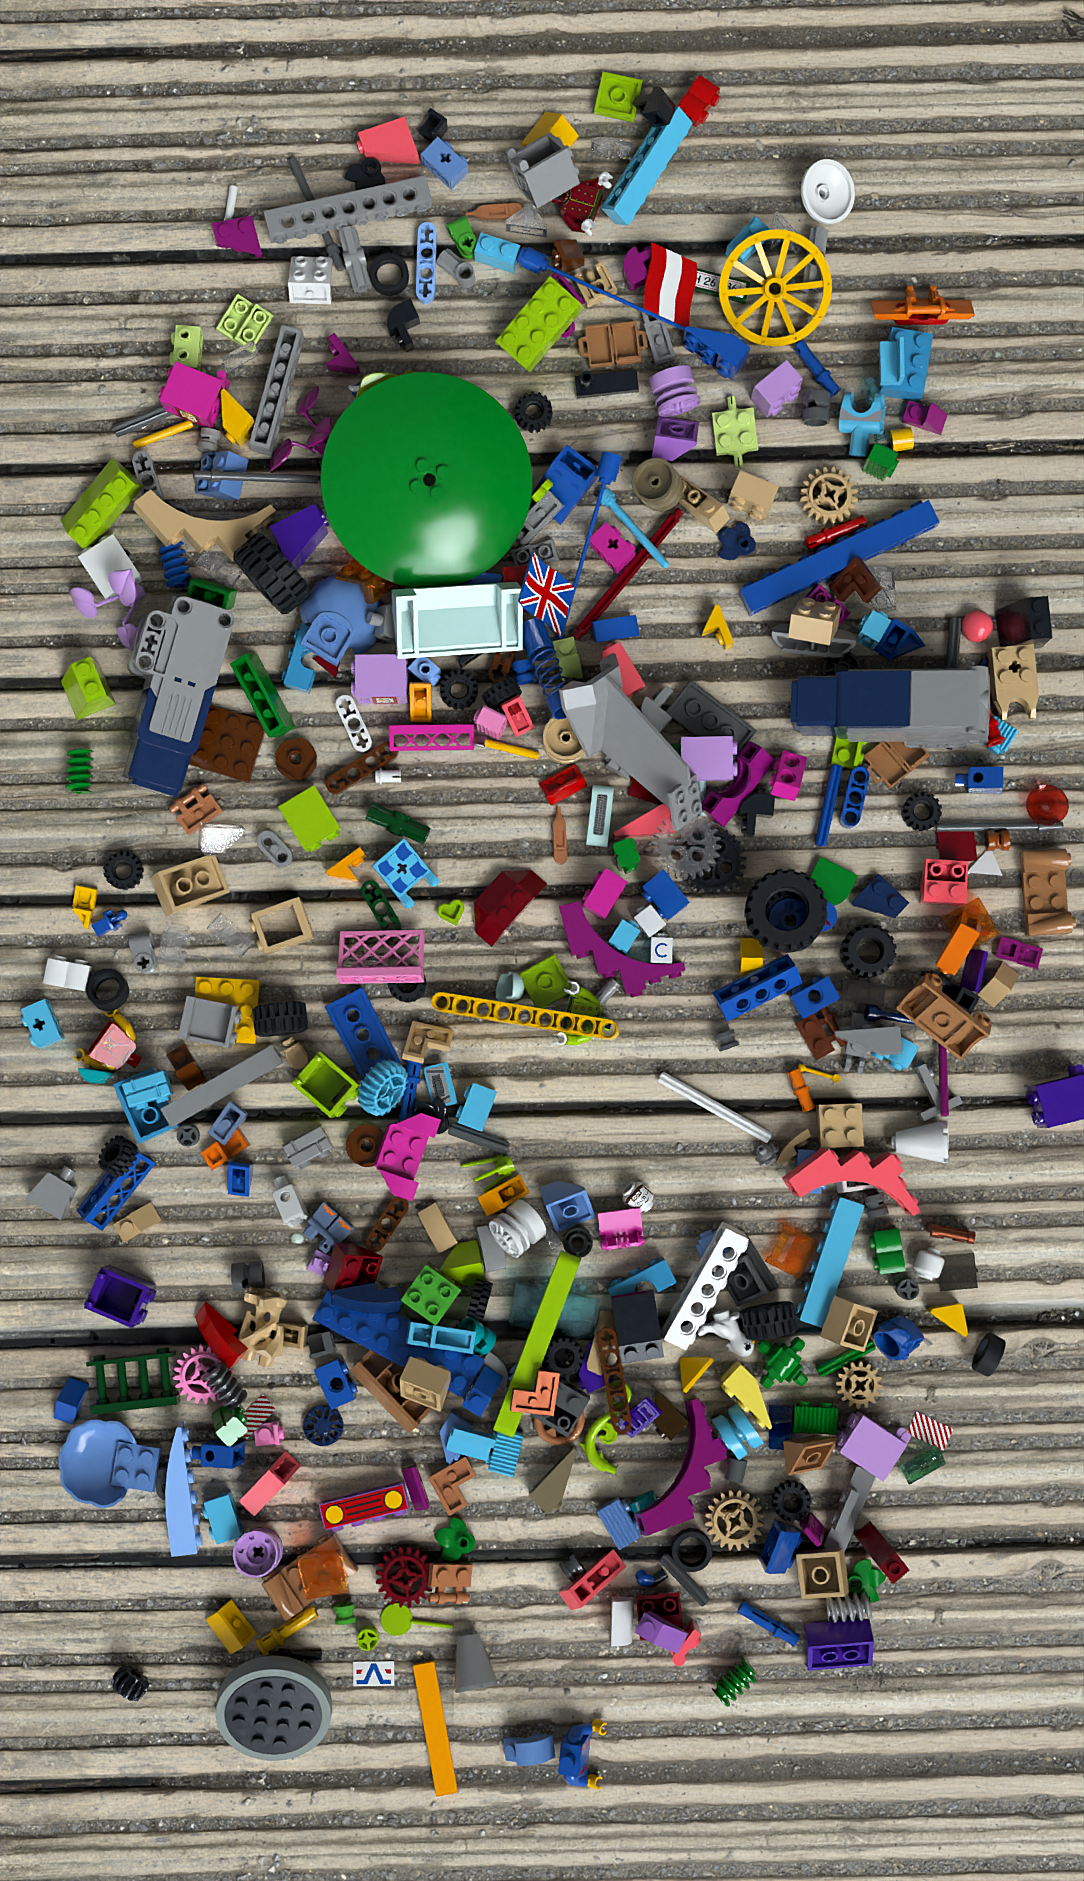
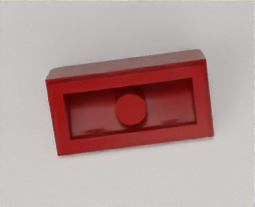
(563, 784)

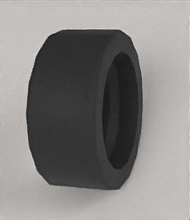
(389, 258)
(97, 979)
(988, 1354)
(696, 1566)

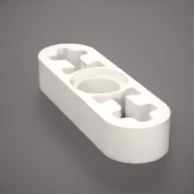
(342, 712)

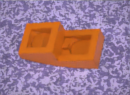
(219, 1153)

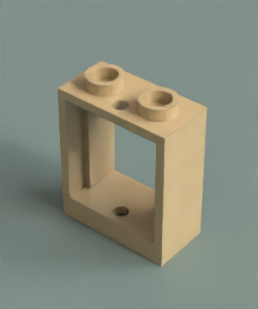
(301, 916)

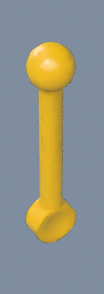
(835, 1078)

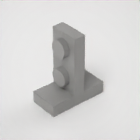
(926, 1077)

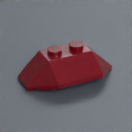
(504, 902)

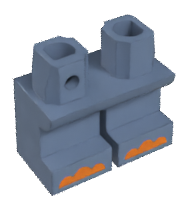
(319, 1223)

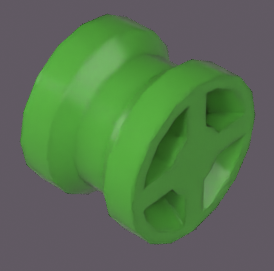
(344, 1613)

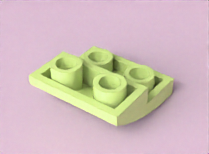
(244, 321)

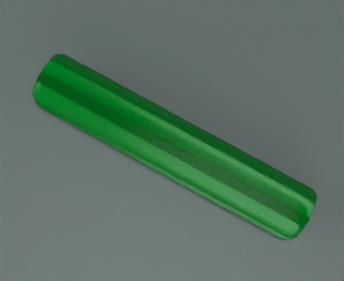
(843, 1359)

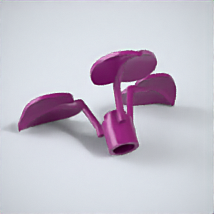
(317, 439)

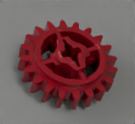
(397, 1579)

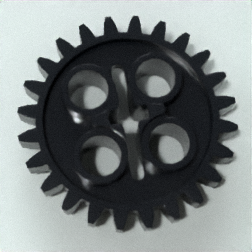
(730, 855)

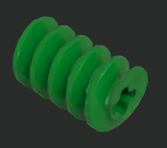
(78, 771)
(735, 1682)

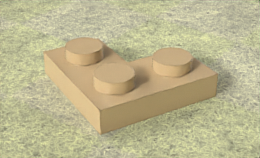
(424, 1036)

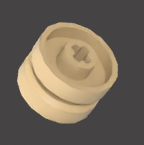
(556, 748)

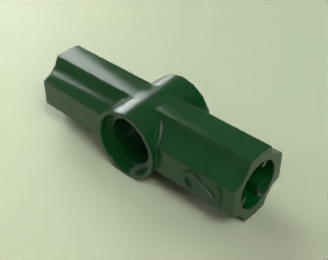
(398, 823)

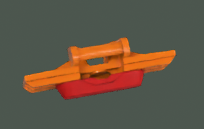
(922, 311)

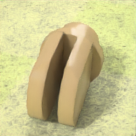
(295, 1053)

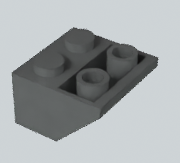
(568, 1408)

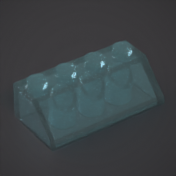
(576, 1319)

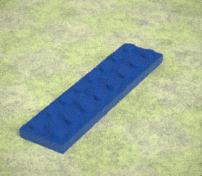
(387, 1337)

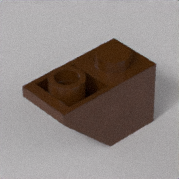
(567, 255)

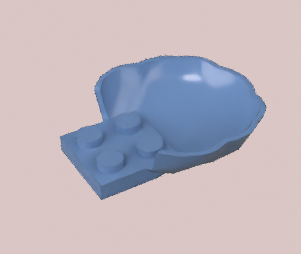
(337, 619)
(104, 1462)

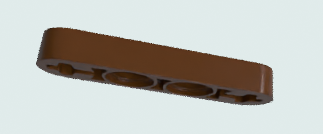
(364, 771)

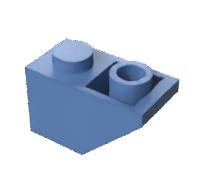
(453, 1418)

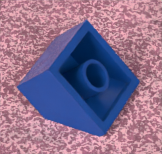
(664, 895)

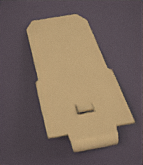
(594, 1364)

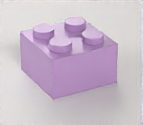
(777, 389)

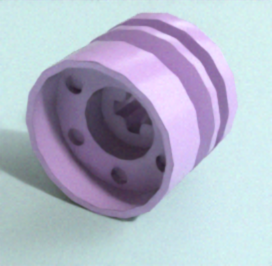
(674, 391)
(245, 1552)

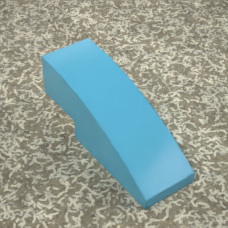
(440, 1337)

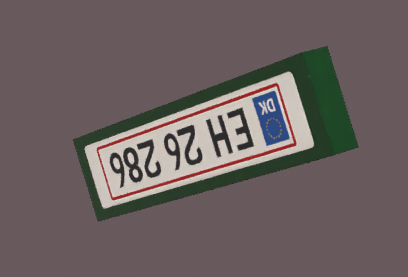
(708, 284)

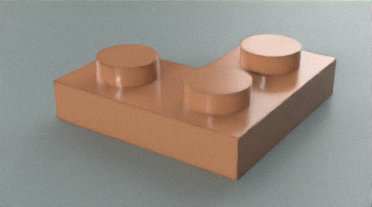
(447, 1481)

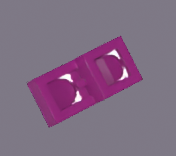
(1019, 953)

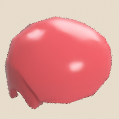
(976, 626)

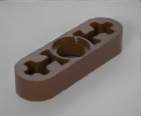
(383, 1240)

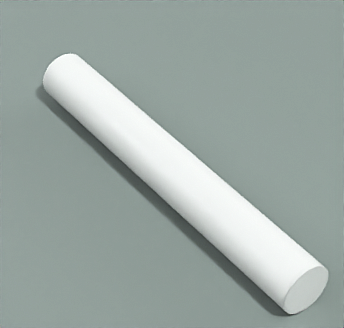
(231, 202)

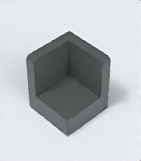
(321, 1344)

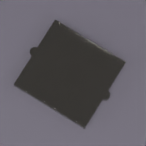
(958, 1272)

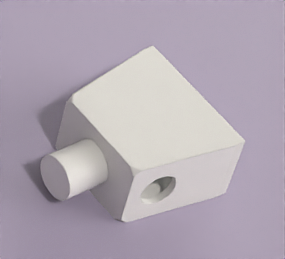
(294, 1210)

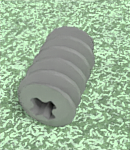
(849, 1607)

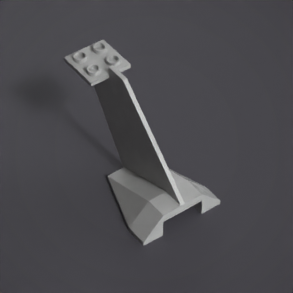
(611, 723)

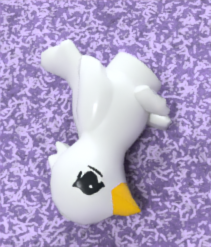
(727, 1327)

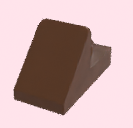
(186, 1067)

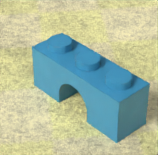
(297, 676)
(657, 1273)

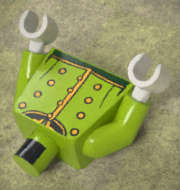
(580, 1003)

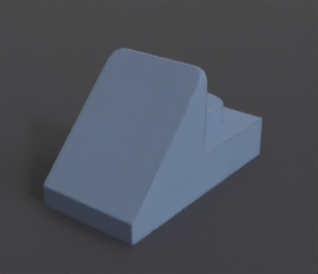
(228, 1122)

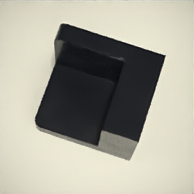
(434, 126)

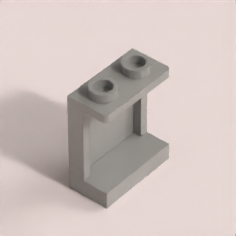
(209, 1022)

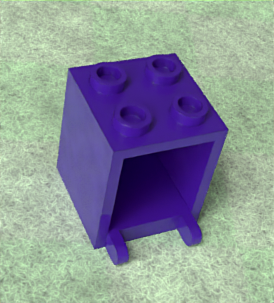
(1058, 1100)
(116, 1293)

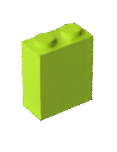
(310, 819)

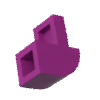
(635, 267)

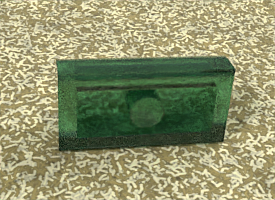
(922, 1464)

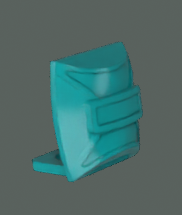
(94, 1076)

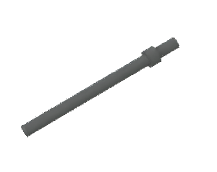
(332, 248)
(215, 475)
(1011, 826)

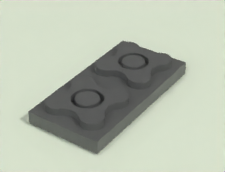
(707, 717)

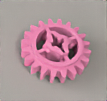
(195, 1356)

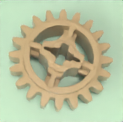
(825, 487)
(725, 1536)

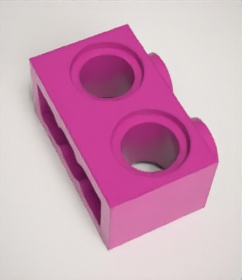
(788, 775)

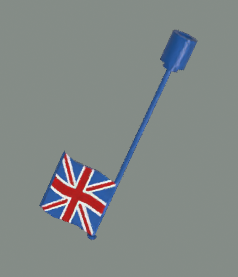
(546, 591)

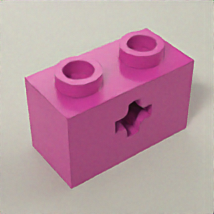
(617, 558)

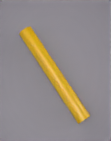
(162, 434)

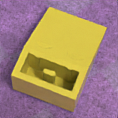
(744, 1386)

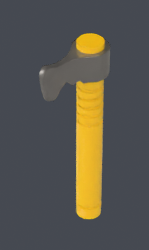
(481, 741)

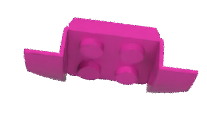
(402, 1152)

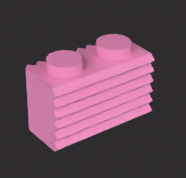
(490, 722)

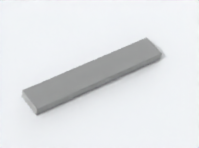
(221, 1086)

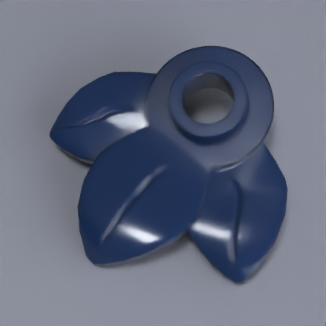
(733, 540)

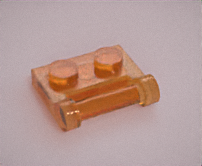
(798, 1254)

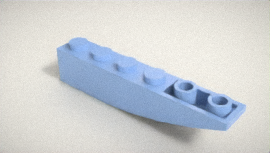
(181, 1498)

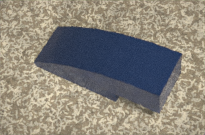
(367, 1299)

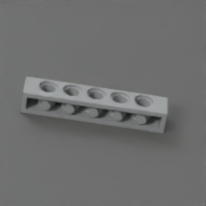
(276, 390)

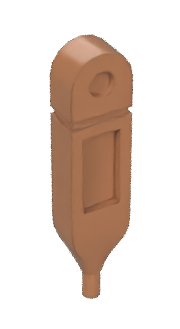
(495, 211)
(559, 838)

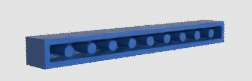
(834, 559)

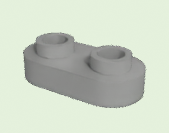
(275, 849)

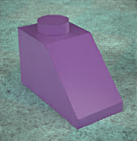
(661, 1632)

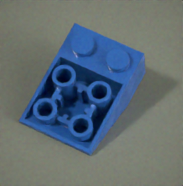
(717, 349)
(571, 480)

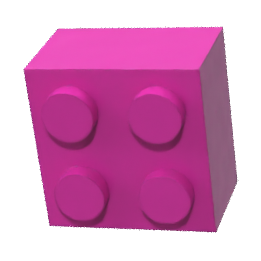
(604, 894)

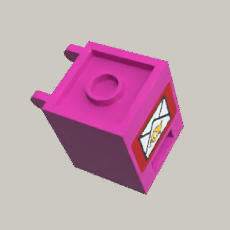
(193, 394)

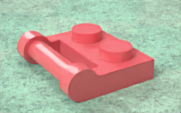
(691, 1641)

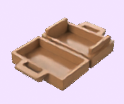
(603, 344)
(893, 761)

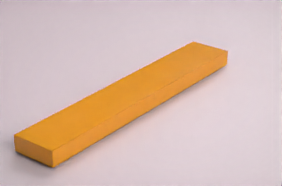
(435, 1728)

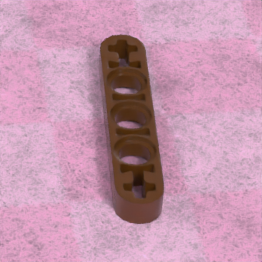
(612, 1391)

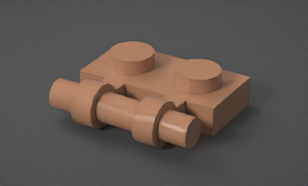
(201, 812)
(449, 1575)

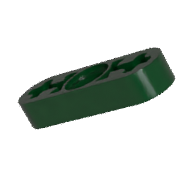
(378, 892)

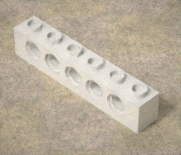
(724, 1237)

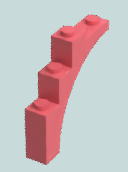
(825, 1168)

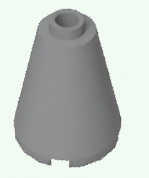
(472, 1664)

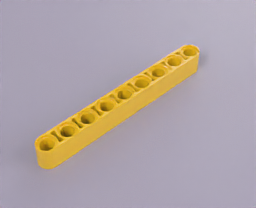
(515, 1016)

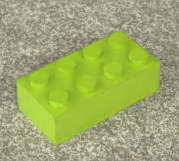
(540, 324)

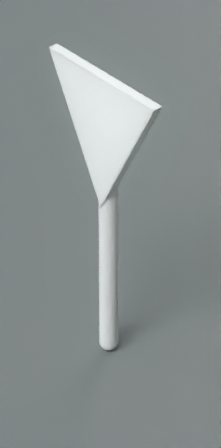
(986, 865)

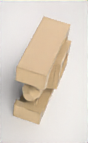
(605, 283)

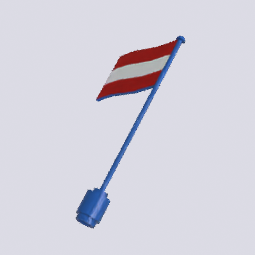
(667, 286)

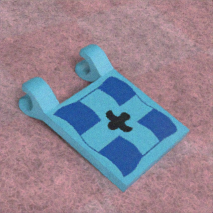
(402, 870)

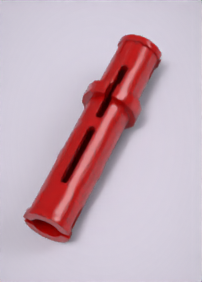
(827, 535)

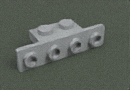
(850, 1508)

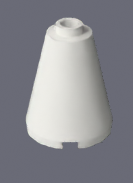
(924, 1142)

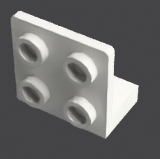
(310, 280)

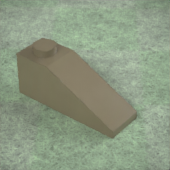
(551, 1487)

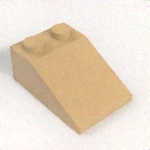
(189, 884)

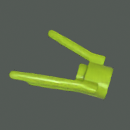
(502, 1166)

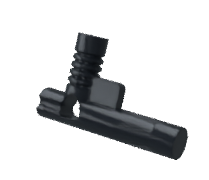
(301, 1654)

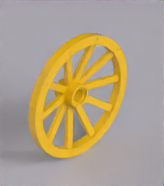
(826, 283)

